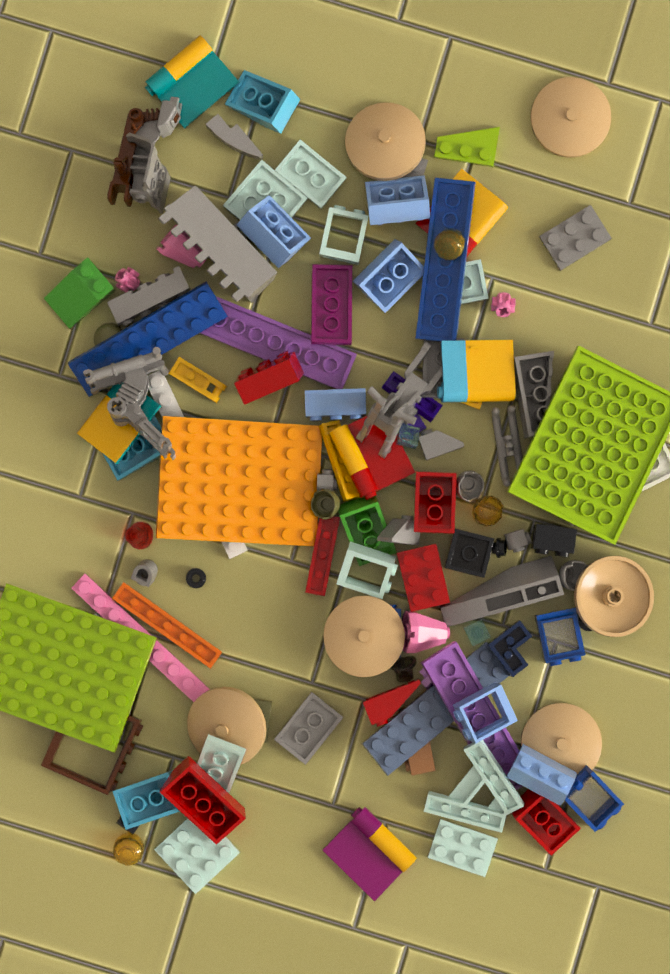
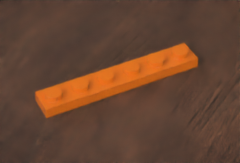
(167, 625)

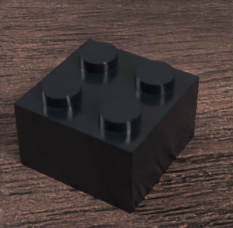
(554, 539)
(469, 553)

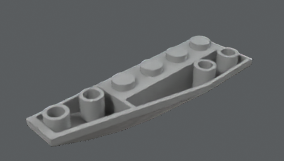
(506, 591)

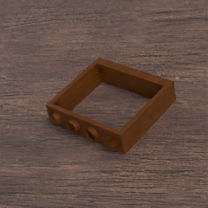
(118, 768)

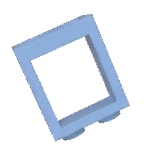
(502, 704)

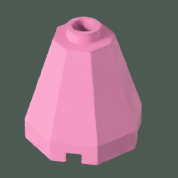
(174, 249)
(423, 632)

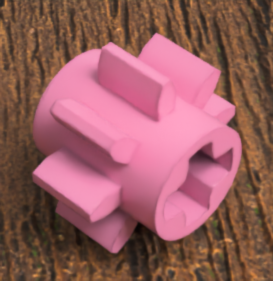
(127, 279)
(503, 304)

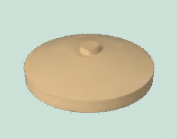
(570, 117)
(385, 141)
(614, 596)
(364, 636)
(228, 716)
(564, 735)

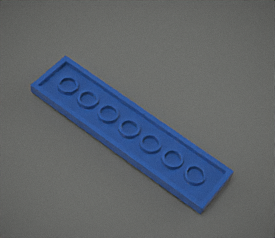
(445, 278)
(160, 329)

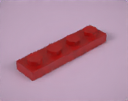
(322, 556)

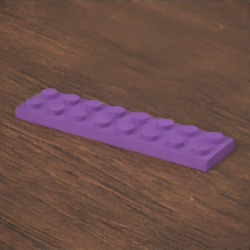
(269, 338)
(455, 681)

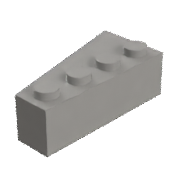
(148, 297)
(533, 388)

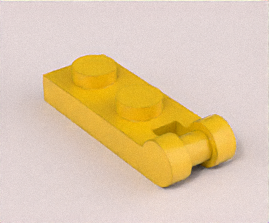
(197, 379)

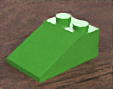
(79, 293)
(364, 523)

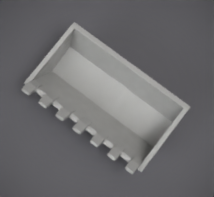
(220, 243)

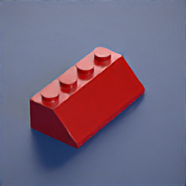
(203, 800)

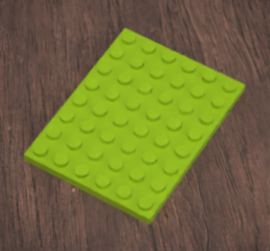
(594, 445)
(68, 667)

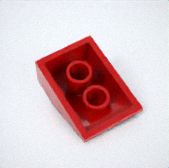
(435, 502)
(385, 704)
(545, 821)

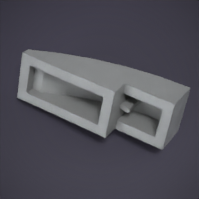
(233, 138)

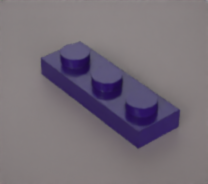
(426, 407)

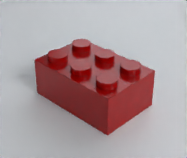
(268, 377)
(423, 577)

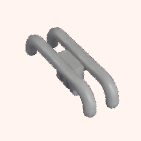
(507, 445)

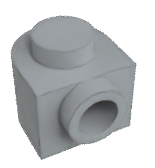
(326, 480)
(517, 540)
(145, 573)

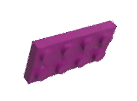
(331, 304)

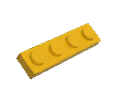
(344, 481)

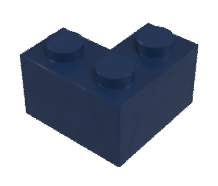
(506, 645)

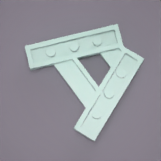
(458, 804)

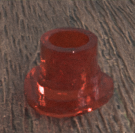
(139, 535)

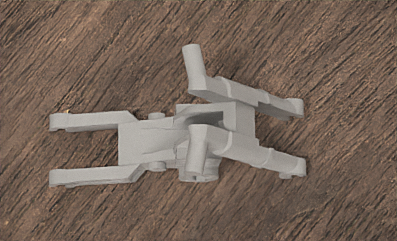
(132, 394)
(398, 407)

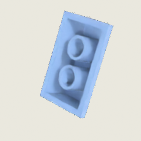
(397, 200)
(273, 231)
(389, 275)
(335, 403)
(542, 775)

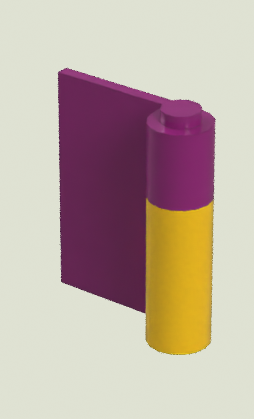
(369, 853)

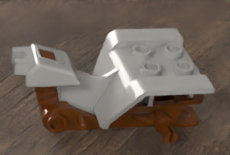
(137, 167)

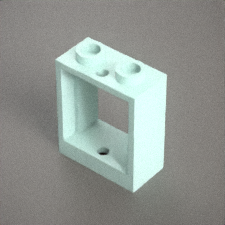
(339, 255)
(373, 556)

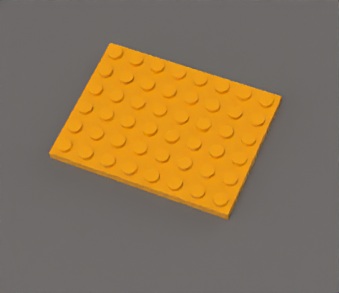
(239, 481)

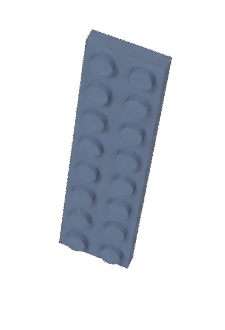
(426, 716)

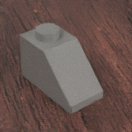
(437, 443)
(400, 532)

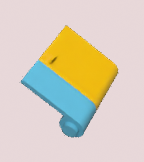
(477, 371)

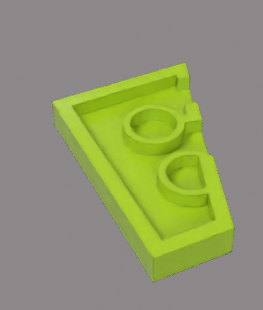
(469, 147)

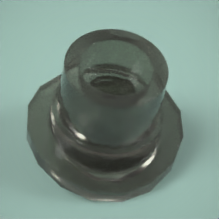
(404, 668)

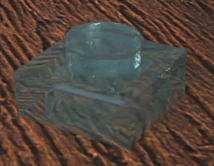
(408, 436)
(477, 632)

